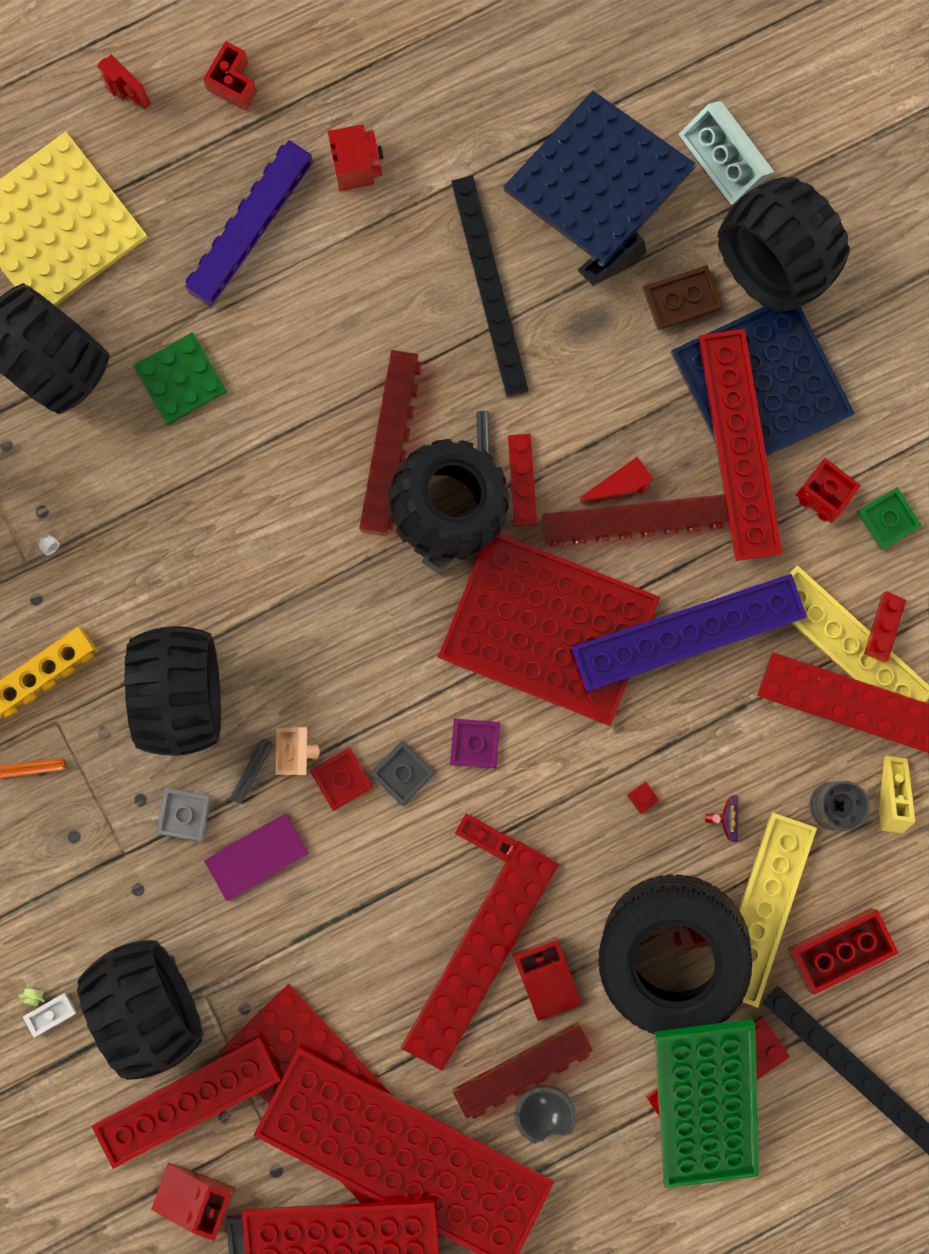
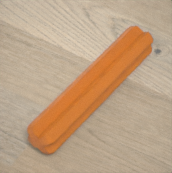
(33, 767)

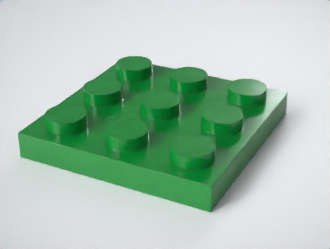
(180, 378)

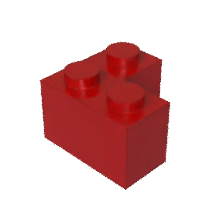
(226, 78)

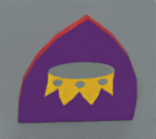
(728, 818)

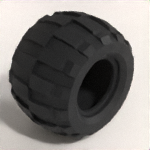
(424, 524)

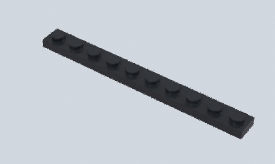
(489, 286)
(849, 1067)

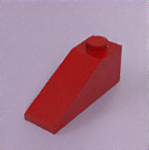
(623, 483)

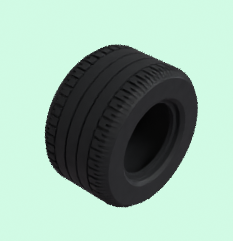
(684, 903)

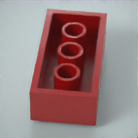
(842, 950)

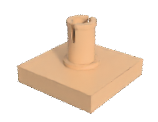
(293, 751)

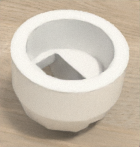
(48, 545)

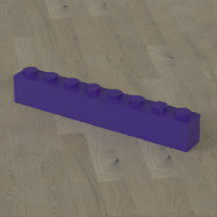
(249, 223)

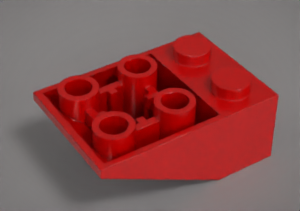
(547, 978)
(193, 1201)

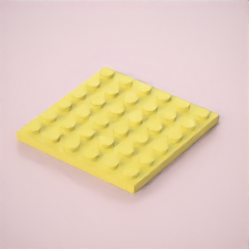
(61, 222)

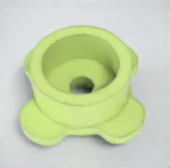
(32, 997)

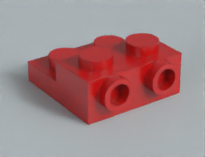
(122, 82)
(827, 491)

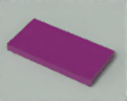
(256, 857)

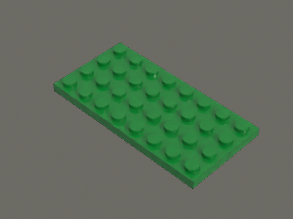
(707, 1103)

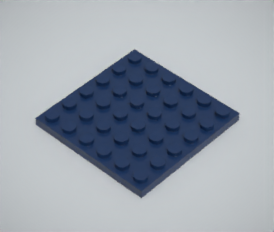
(599, 177)
(790, 377)

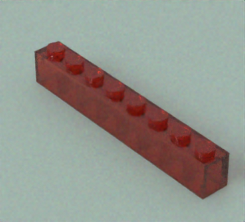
(389, 440)
(634, 519)

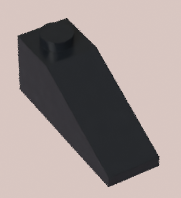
(595, 272)

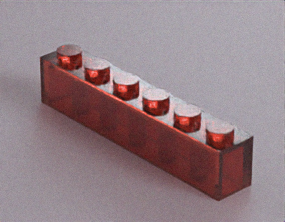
(522, 1070)

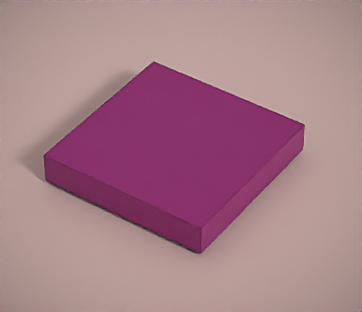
(475, 743)

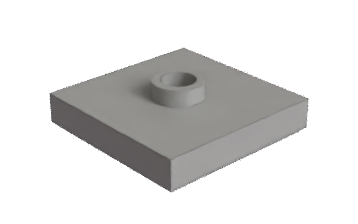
(183, 814)

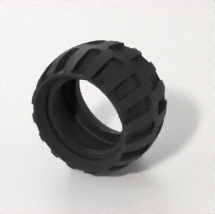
(783, 243)
(47, 351)
(173, 691)
(139, 1010)

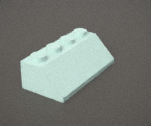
(725, 152)

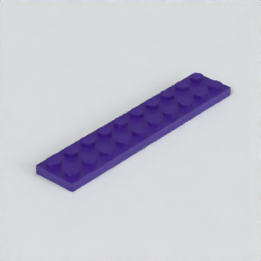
(688, 632)

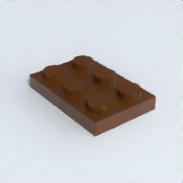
(682, 297)

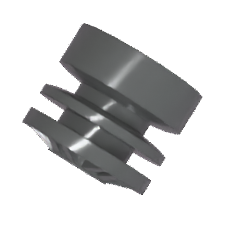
(852, 805)

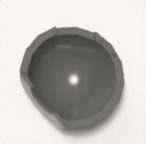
(544, 1112)

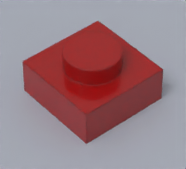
(643, 797)

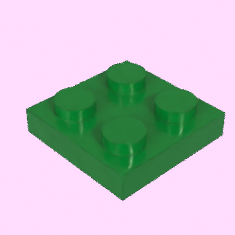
(889, 518)

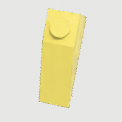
(896, 798)

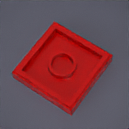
(341, 779)

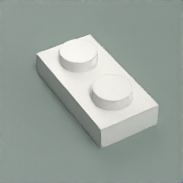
(50, 1014)

